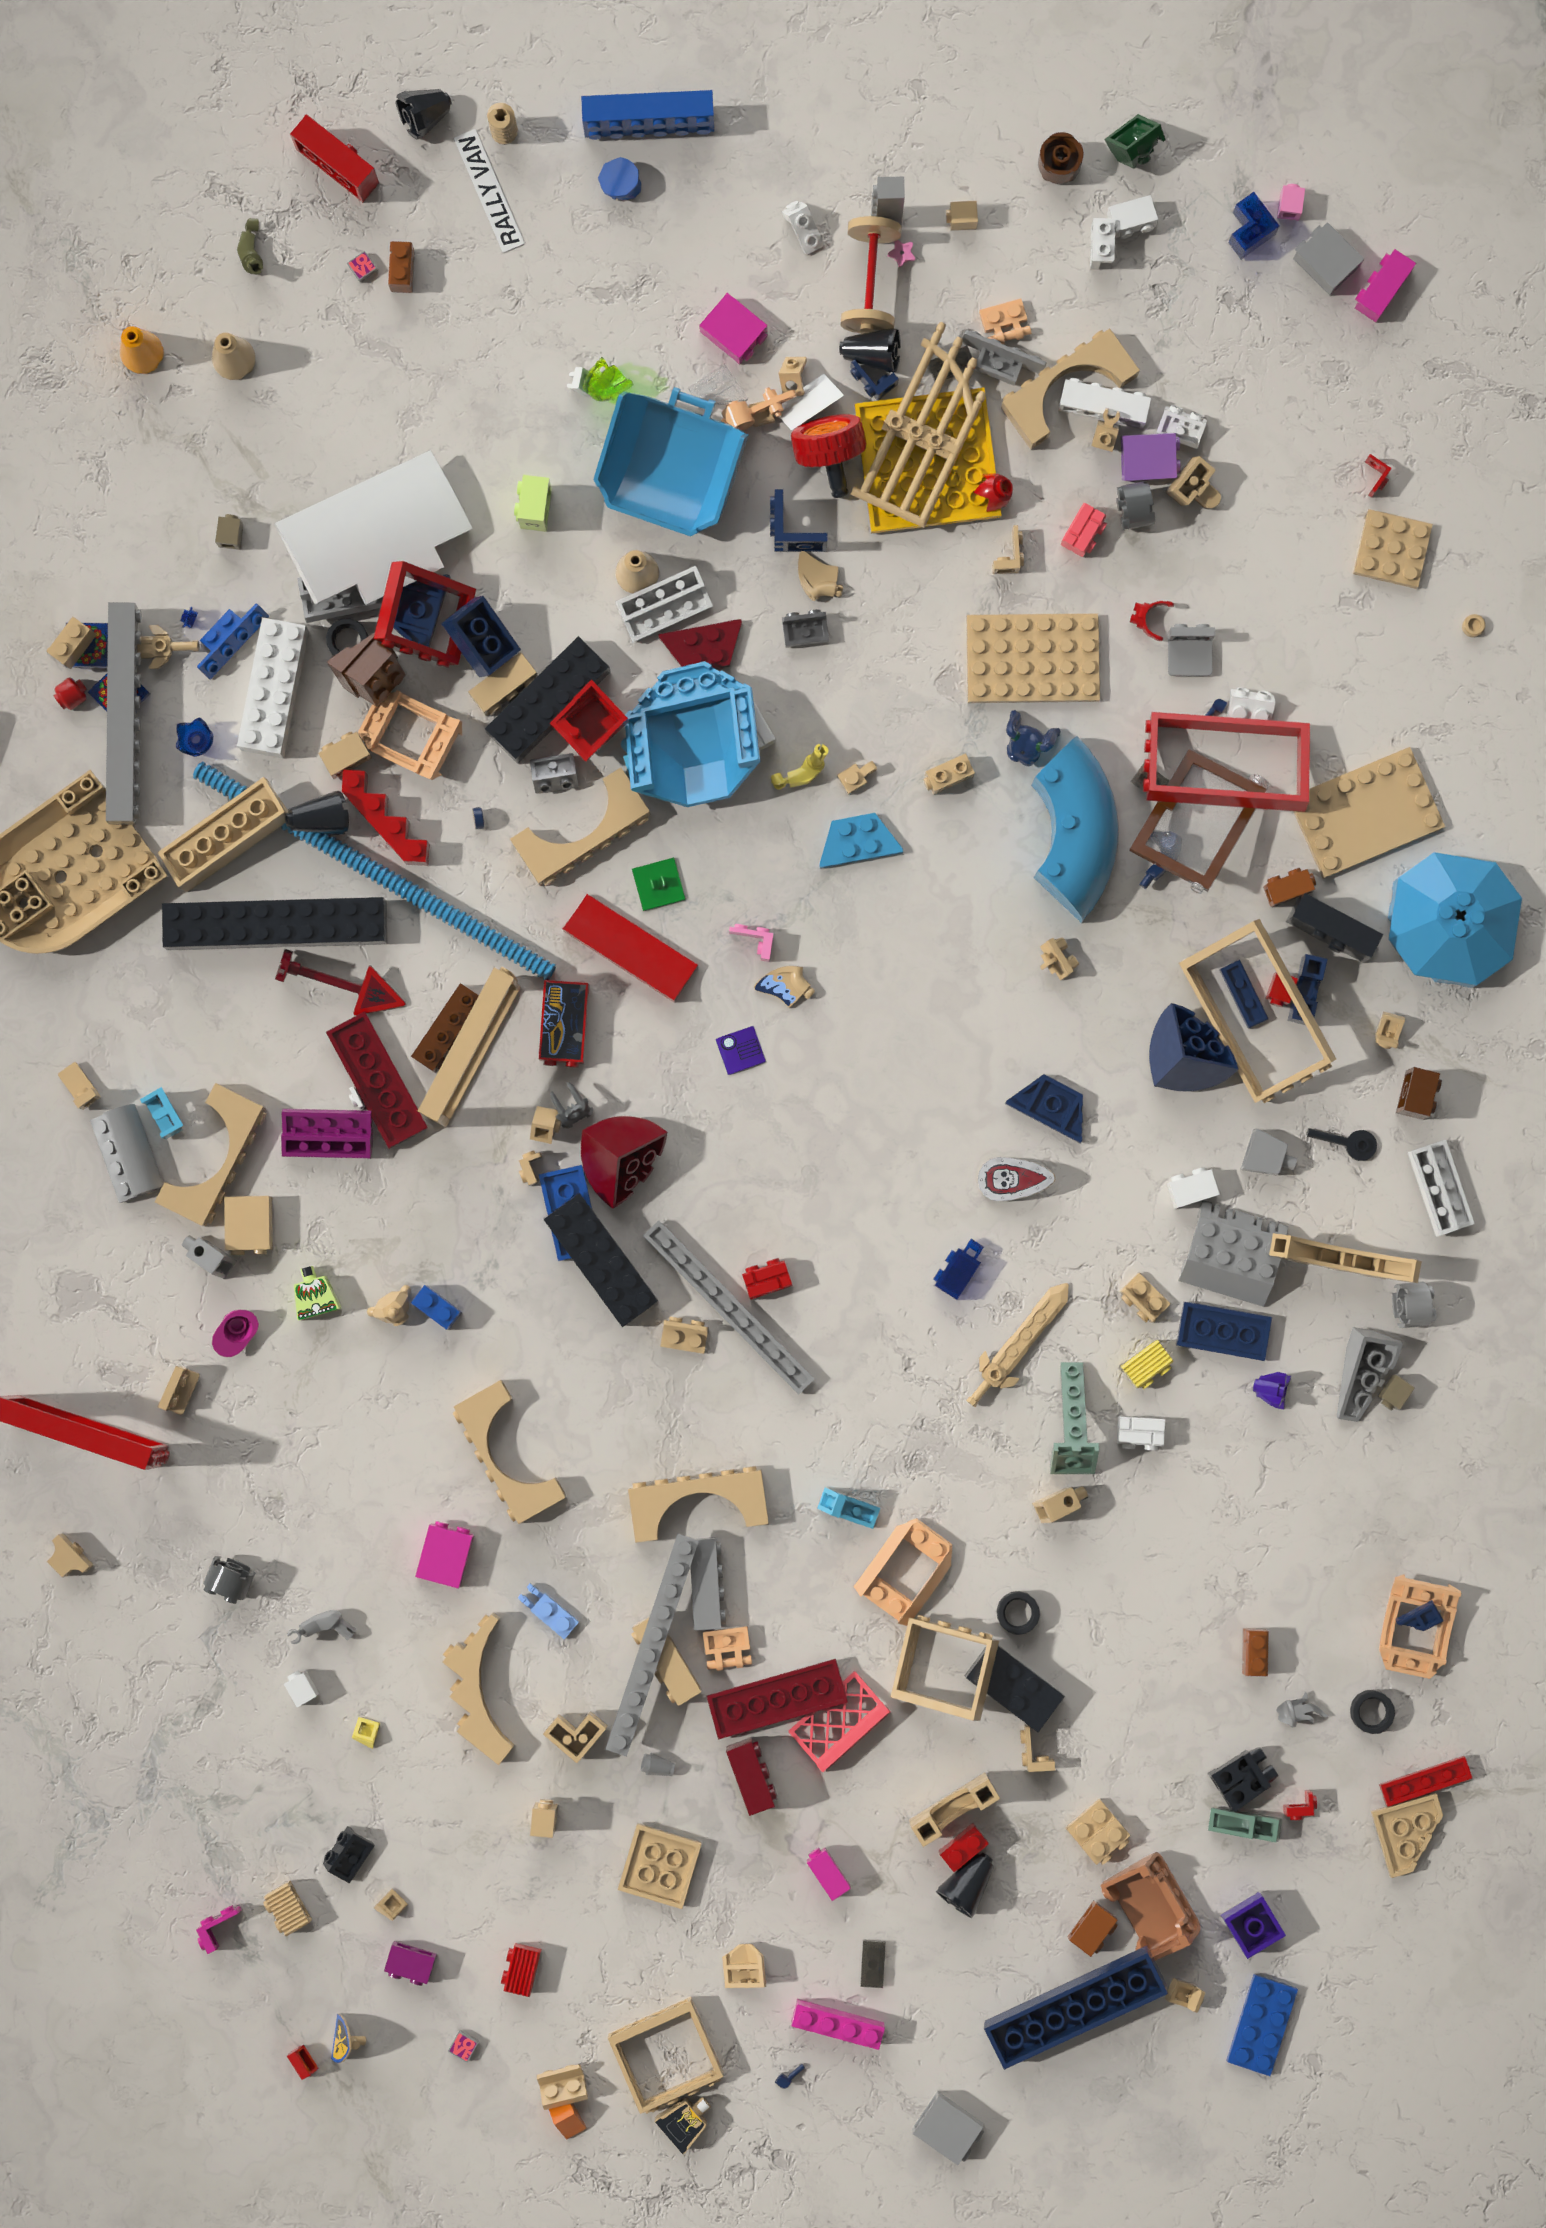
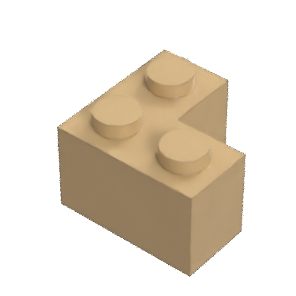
(573, 1740)

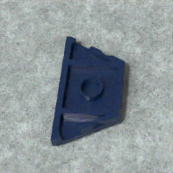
(419, 612)
(1051, 1105)

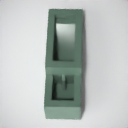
(1245, 1824)

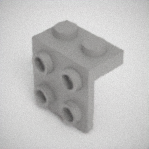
(1190, 650)

